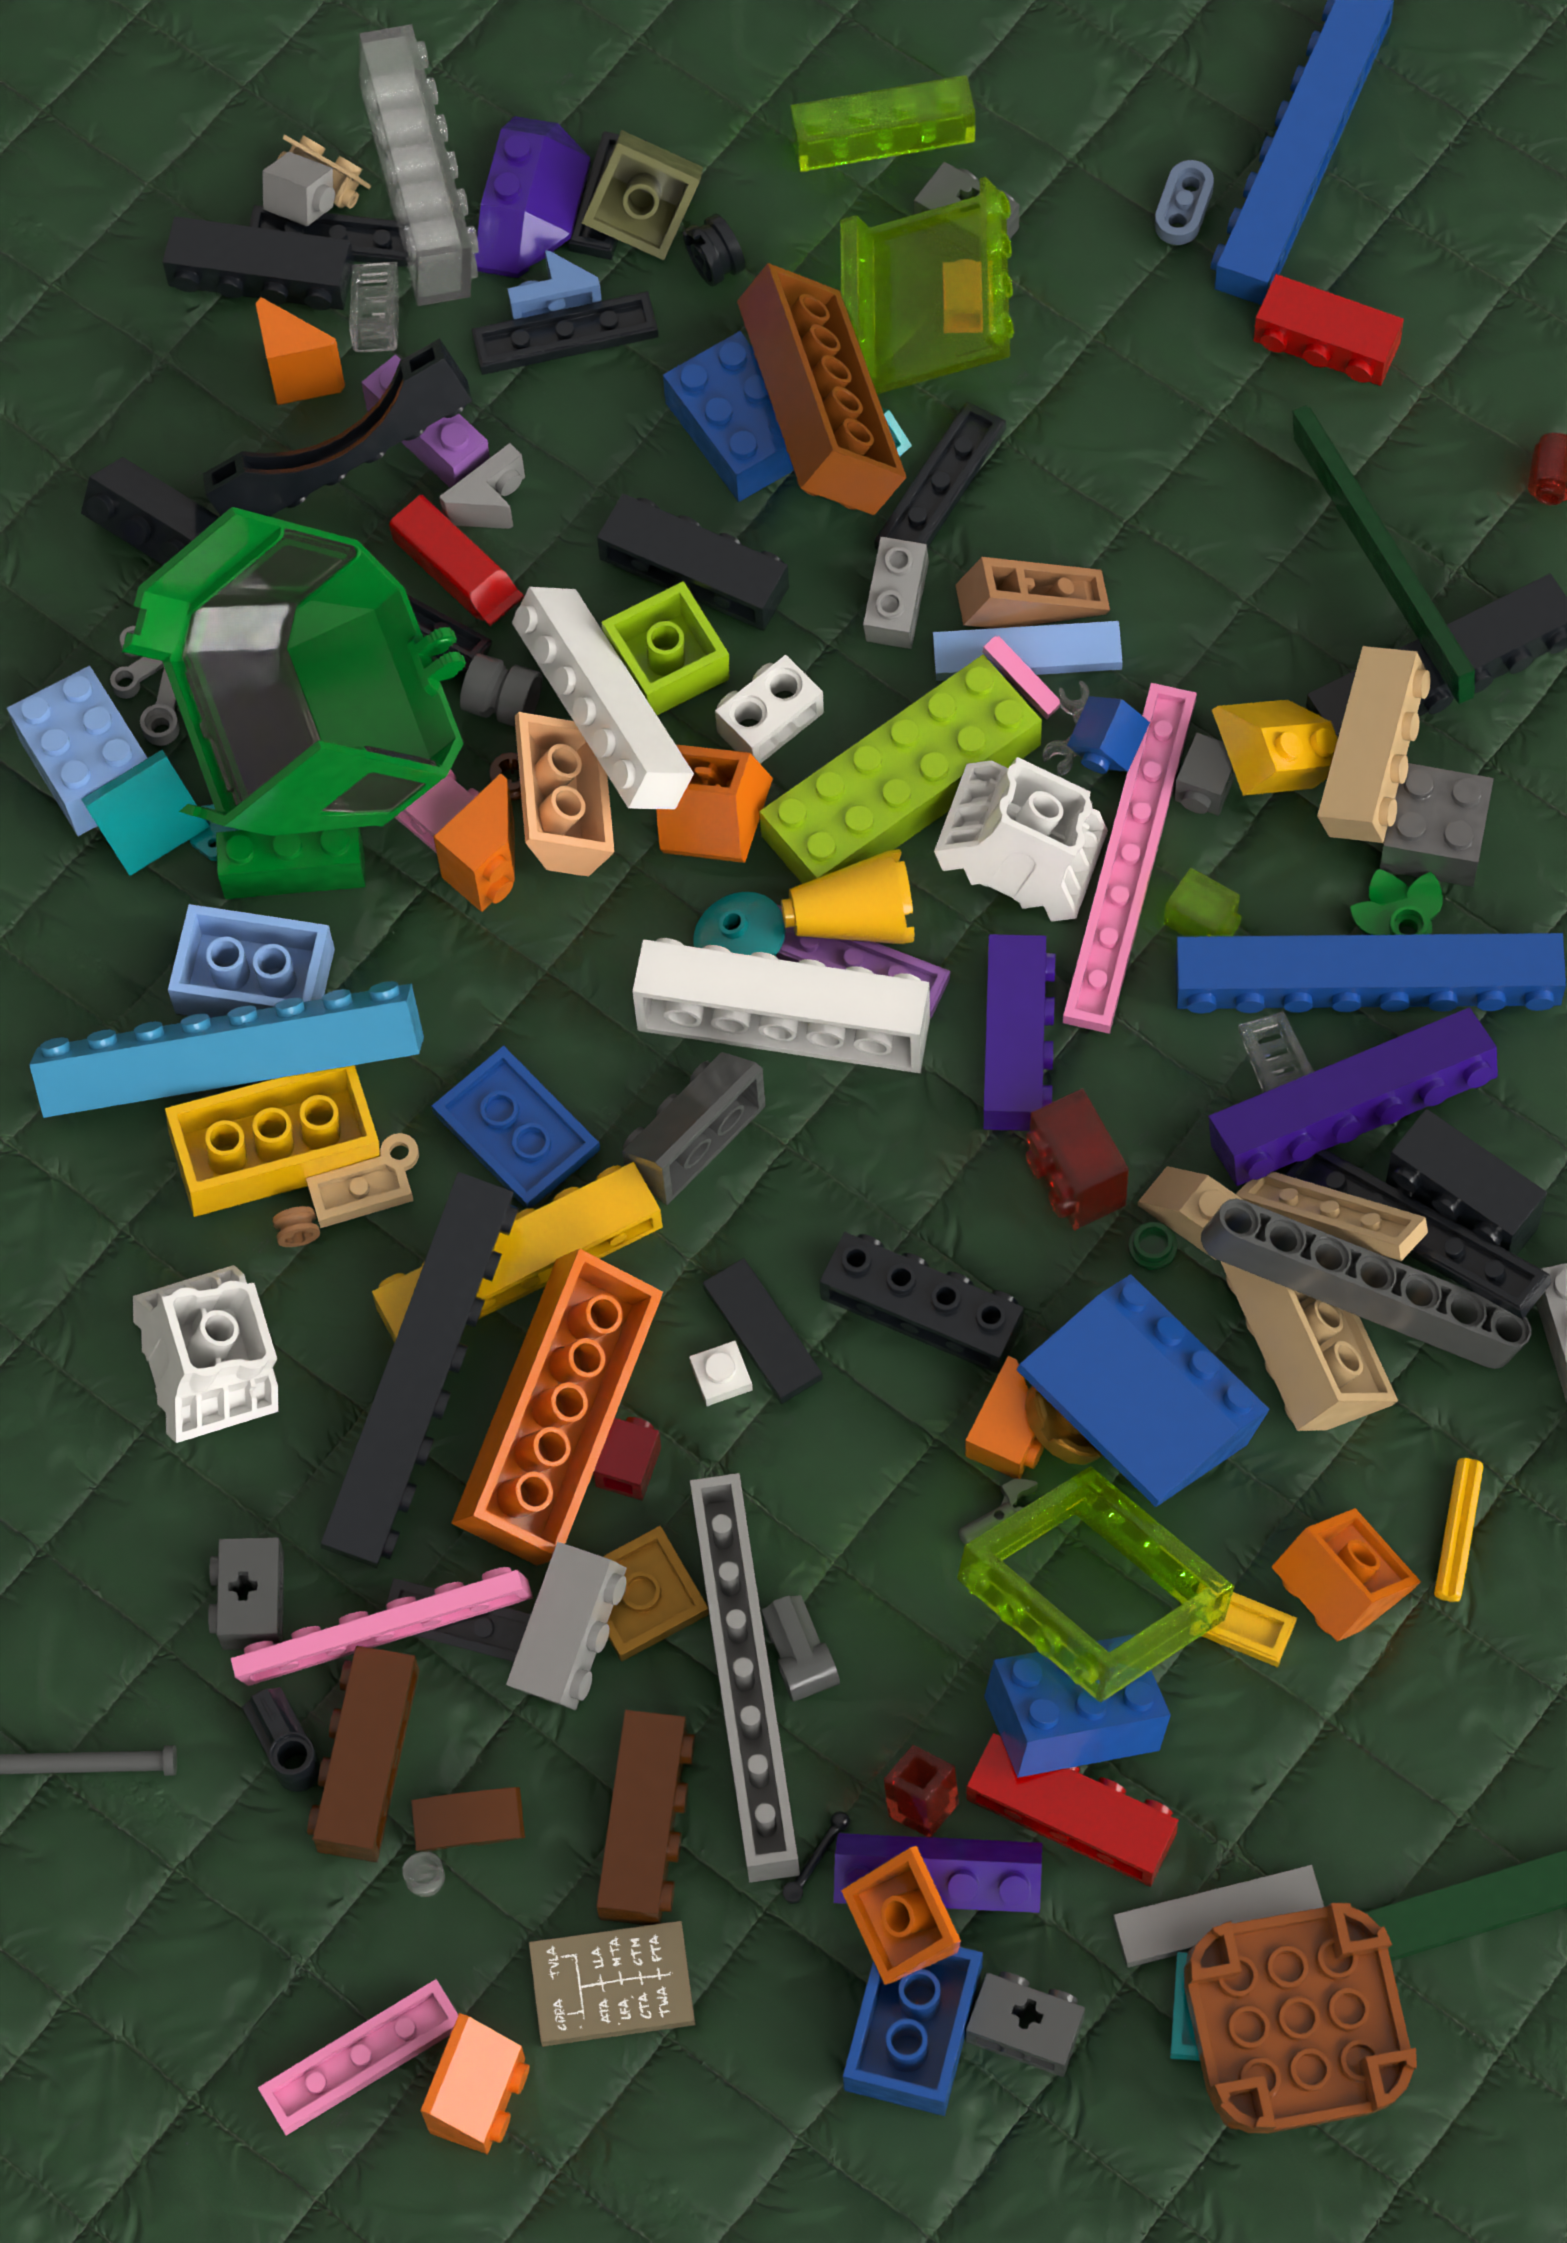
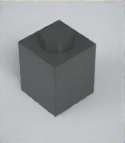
(1205, 776)

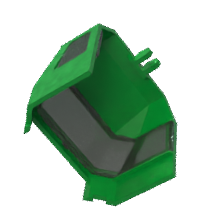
(298, 677)

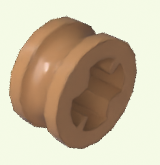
(296, 1226)

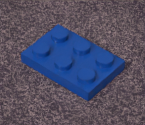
(516, 1127)

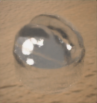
(422, 1868)

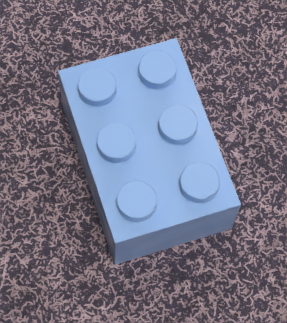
(75, 741)
(247, 960)

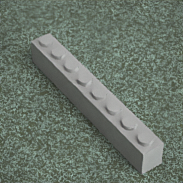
(744, 1678)

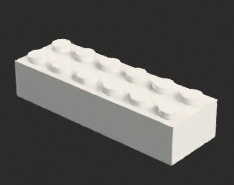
(782, 1005)

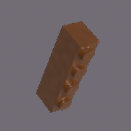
(364, 1754)
(643, 1818)

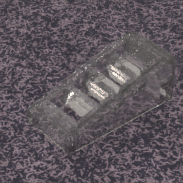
(374, 331)
(1266, 1068)

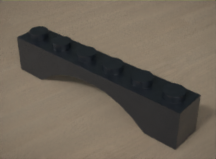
(421, 392)

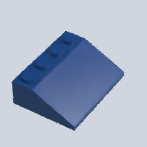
(1144, 1391)

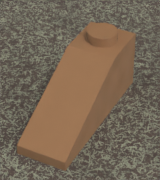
(1028, 593)

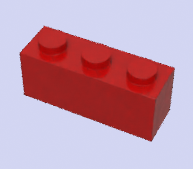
(1328, 330)

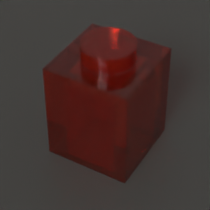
(921, 1791)

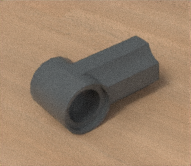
(803, 1659)

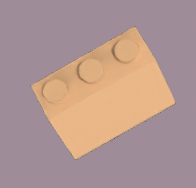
(562, 796)

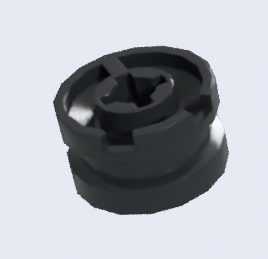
(714, 249)

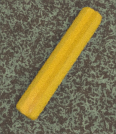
(1458, 1530)

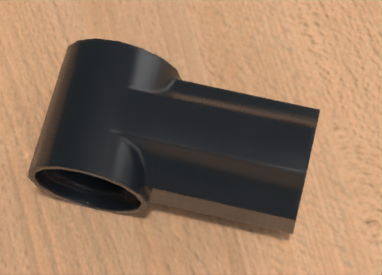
(282, 1738)

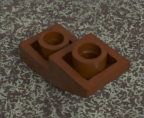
(468, 1819)

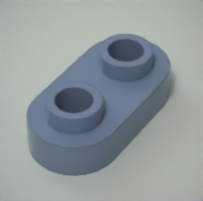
(1182, 205)

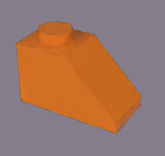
(1001, 1430)

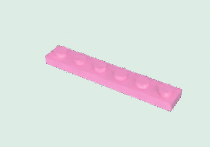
(401, 1619)

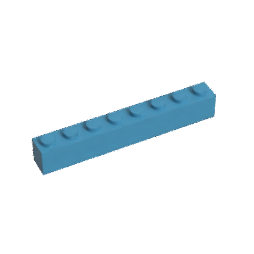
(227, 1049)

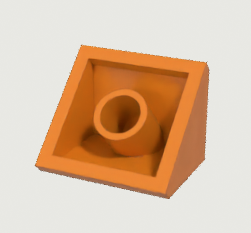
(299, 356)
(902, 1917)

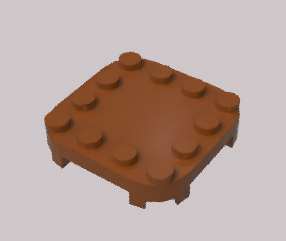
(1298, 2019)

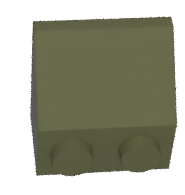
(642, 195)

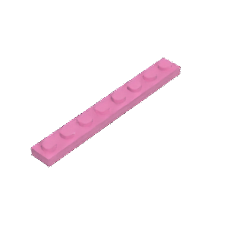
(1129, 860)

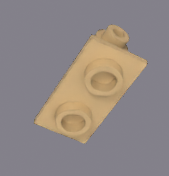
(345, 173)

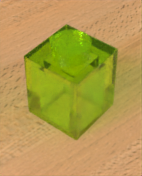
(1202, 907)

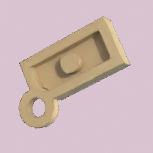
(364, 1185)

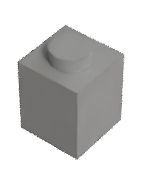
(298, 188)

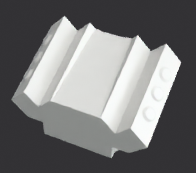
(1023, 835)
(208, 1352)

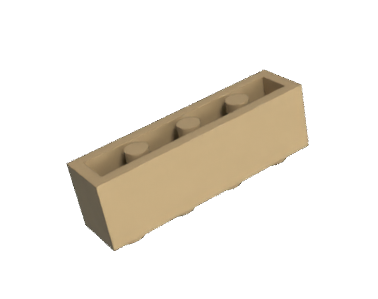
(1374, 744)

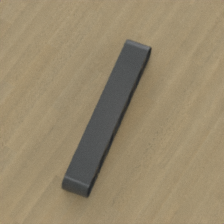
(1364, 1283)

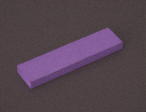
(869, 955)

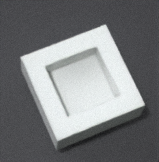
(721, 1373)

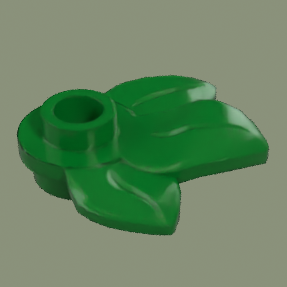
(1397, 905)

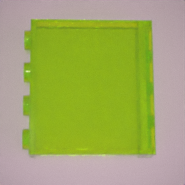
(930, 289)

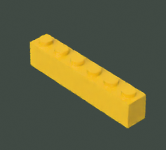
(589, 1218)

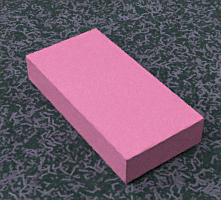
(1021, 676)

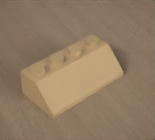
(1312, 1353)

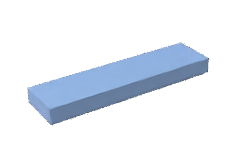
(1042, 648)

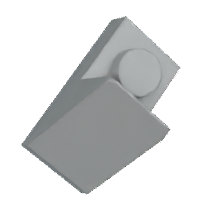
(478, 498)

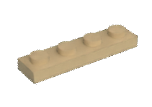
(1345, 1216)

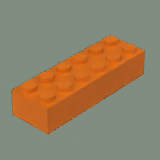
(557, 1407)

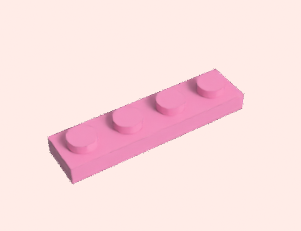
(360, 2057)

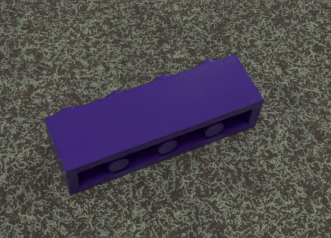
(1016, 1030)
(965, 1871)

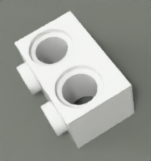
(777, 717)

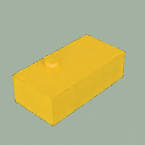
(270, 1137)

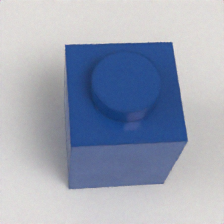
(1108, 734)

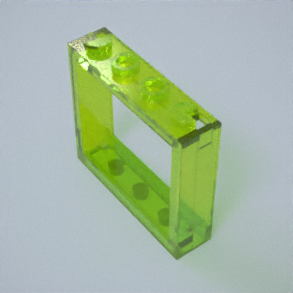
(1140, 1539)

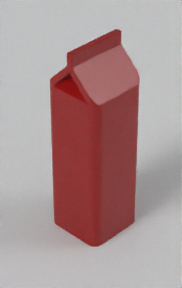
(454, 561)

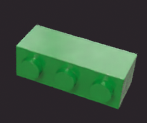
(290, 863)

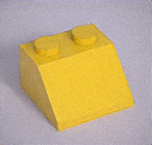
(1276, 745)

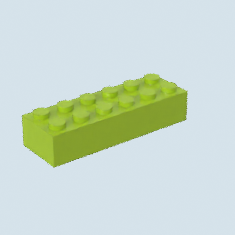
(900, 773)

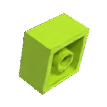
(668, 648)

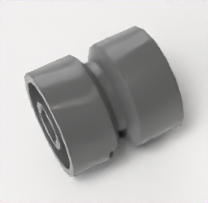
(494, 689)

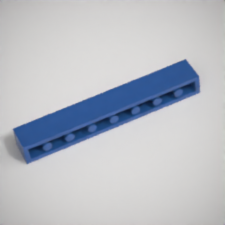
(1301, 147)
(1370, 972)

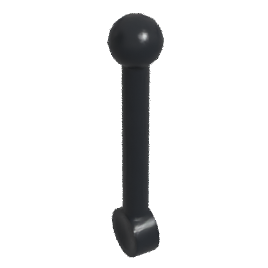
(793, 1891)

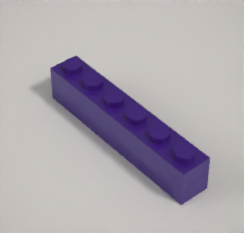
(1353, 1096)

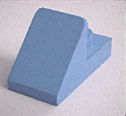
(566, 288)

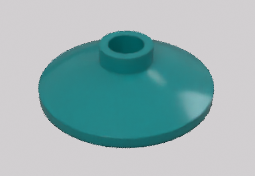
(759, 928)

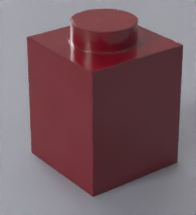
(628, 1457)

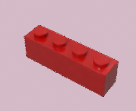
(1077, 1813)

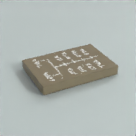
(611, 1983)

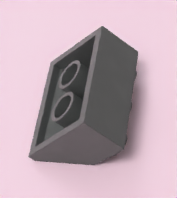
(696, 1124)

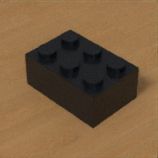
(1466, 1183)

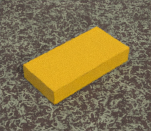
(1254, 1630)

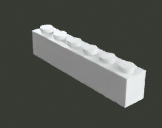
(602, 698)

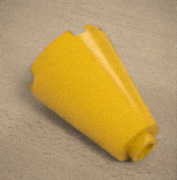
(854, 903)

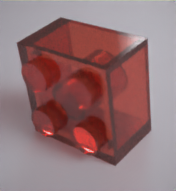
(1077, 1160)

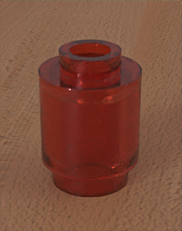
(1549, 469)

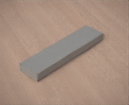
(1181, 1923)

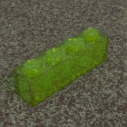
(883, 123)

